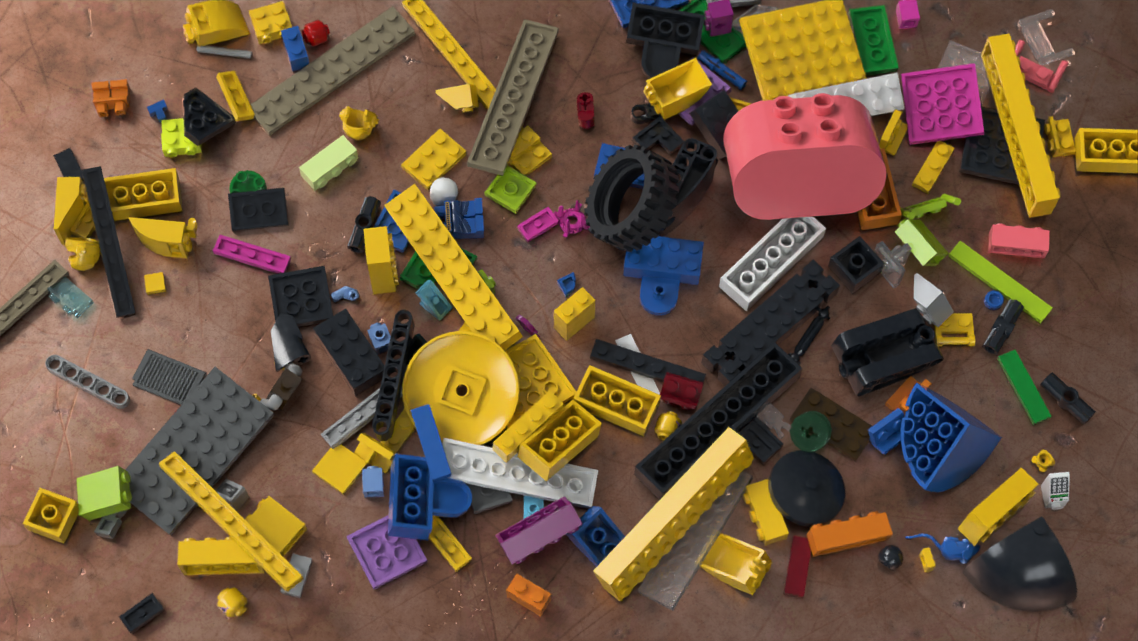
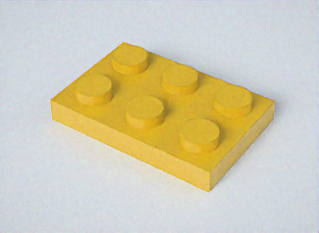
(433, 159)

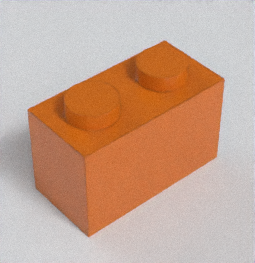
(528, 594)

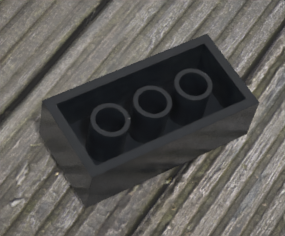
(350, 352)

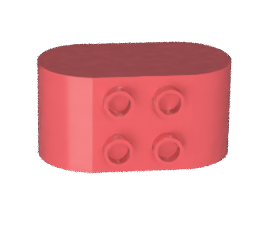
(804, 157)

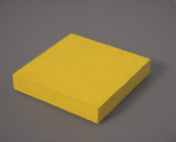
(339, 468)

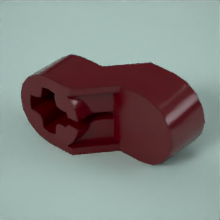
(586, 118)

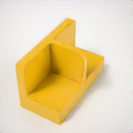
(374, 452)

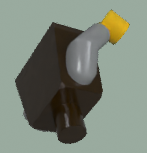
(283, 388)

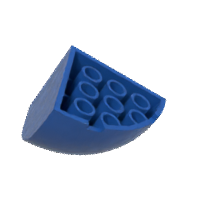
(943, 440)

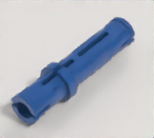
(705, 57)

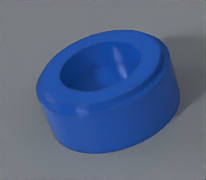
(993, 300)

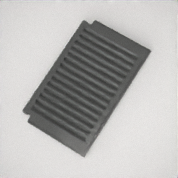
(167, 377)

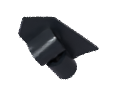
(288, 343)

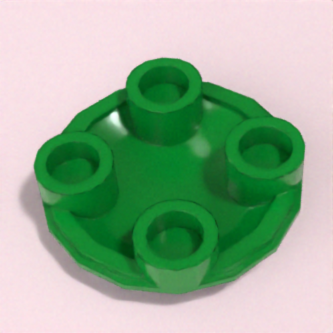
(247, 181)

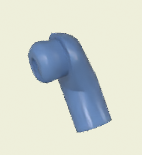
(346, 293)

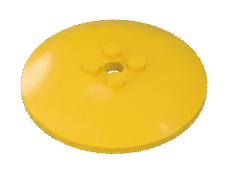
(468, 361)

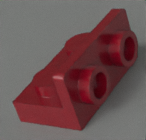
(681, 391)

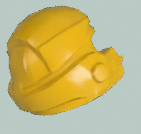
(358, 123)
(86, 252)

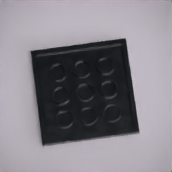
(989, 153)

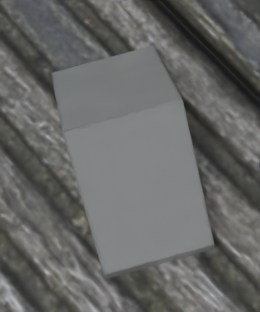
(233, 494)

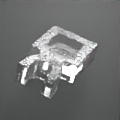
(772, 418)

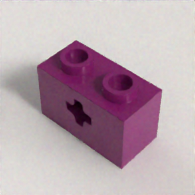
(718, 18)

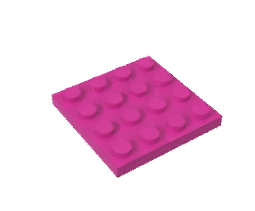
(942, 104)

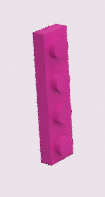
(251, 254)

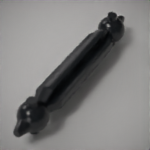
(810, 334)

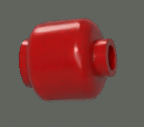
(315, 33)

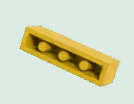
(509, 442)

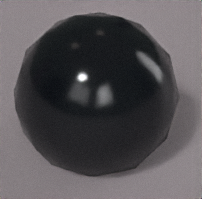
(891, 556)

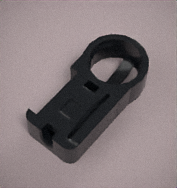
(650, 114)

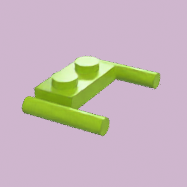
(932, 206)

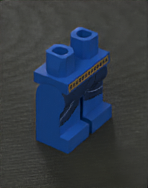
(463, 218)

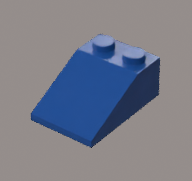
(596, 535)

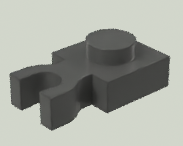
(109, 525)

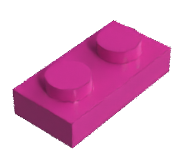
(537, 224)

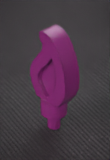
(526, 325)

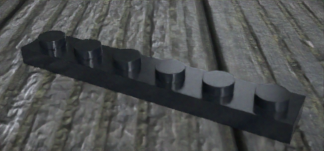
(639, 362)

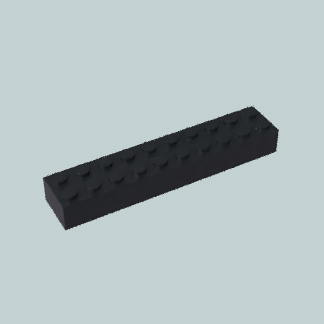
(731, 407)

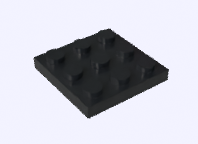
(302, 295)

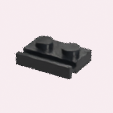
(761, 441)

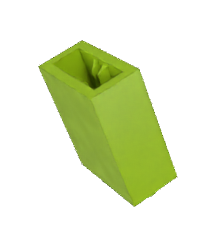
(922, 241)
(104, 493)

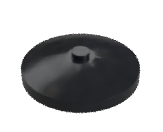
(806, 488)

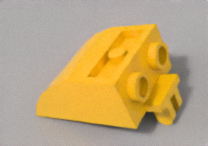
(214, 22)
(677, 88)
(165, 237)
(737, 563)

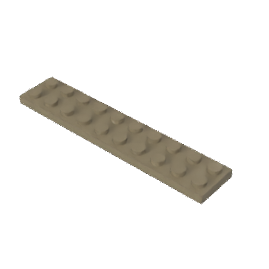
(331, 70)
(512, 97)

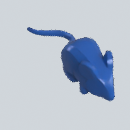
(952, 548)

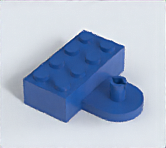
(662, 268)
(417, 498)

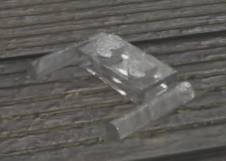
(1038, 40)

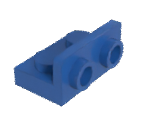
(887, 432)

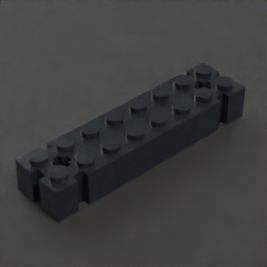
(771, 322)

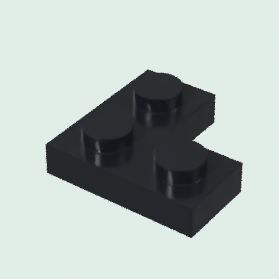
(660, 133)

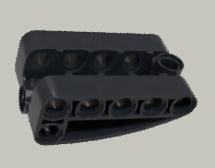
(693, 180)
(886, 351)

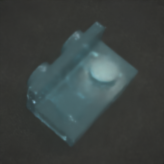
(70, 297)

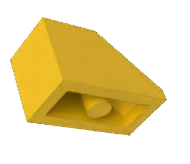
(460, 97)

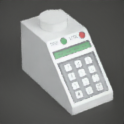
(1056, 490)

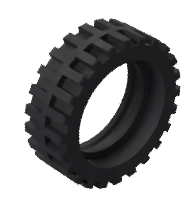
(652, 208)

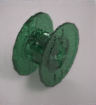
(820, 425)

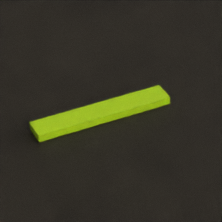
(999, 281)

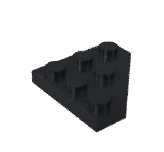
(203, 117)

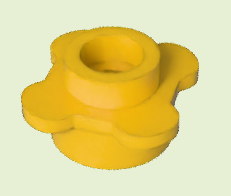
(1049, 461)

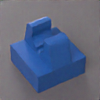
(158, 110)

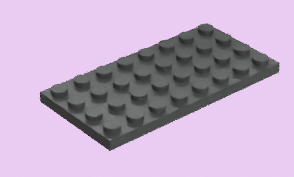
(207, 434)

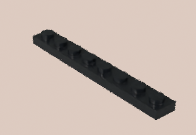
(108, 242)

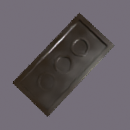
(848, 431)

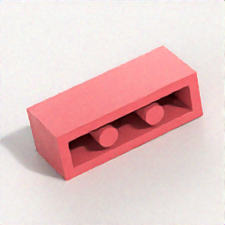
(1018, 241)

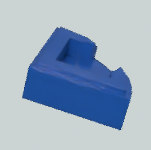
(567, 284)

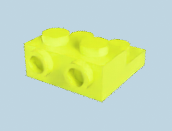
(174, 141)

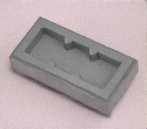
(302, 565)

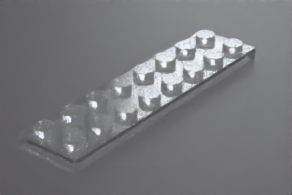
(678, 567)

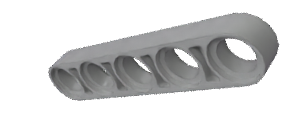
(92, 389)

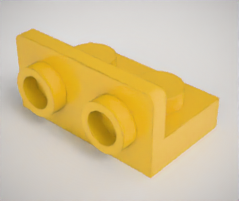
(893, 134)
(1059, 137)

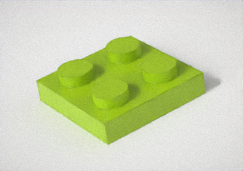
(510, 189)

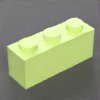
(329, 163)

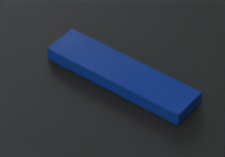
(431, 443)

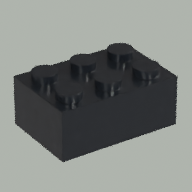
(713, 118)

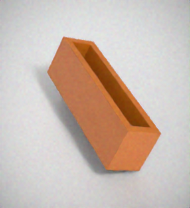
(849, 534)

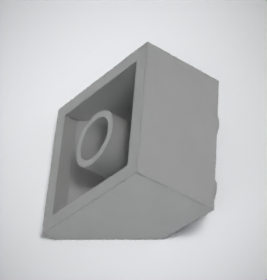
(930, 301)

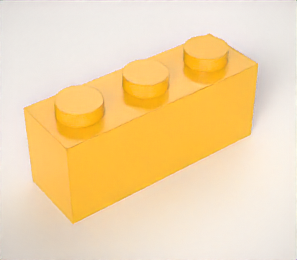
(765, 514)

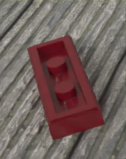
(797, 567)

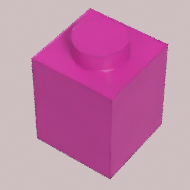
(907, 14)

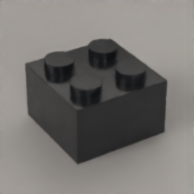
(856, 264)

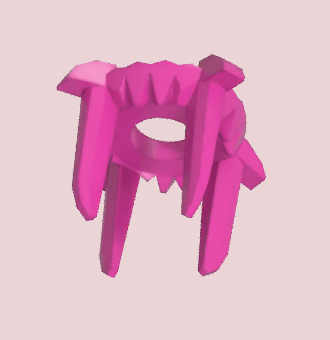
(564, 221)

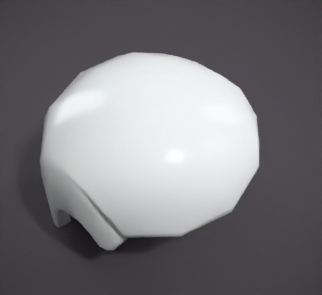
(443, 190)

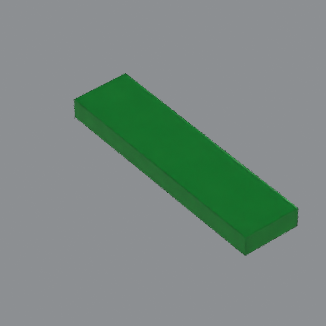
(1024, 387)

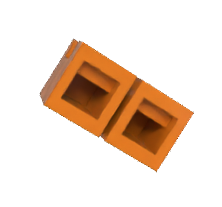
(111, 96)

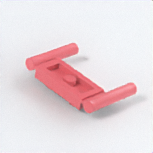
(1038, 74)

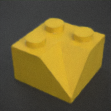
(51, 515)

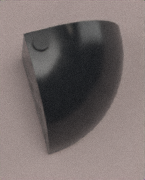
(1026, 570)

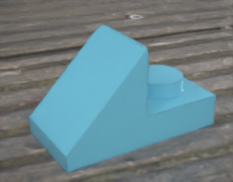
(433, 300)

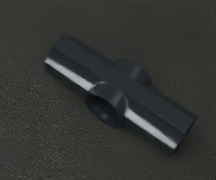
(367, 215)
(1003, 327)
(1059, 389)

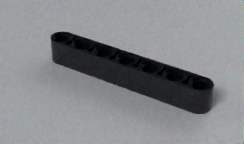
(393, 383)

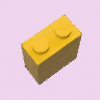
(574, 313)
(276, 525)

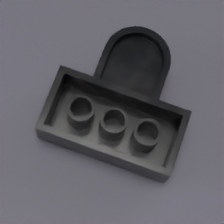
(664, 36)

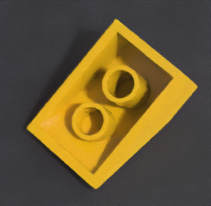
(69, 203)

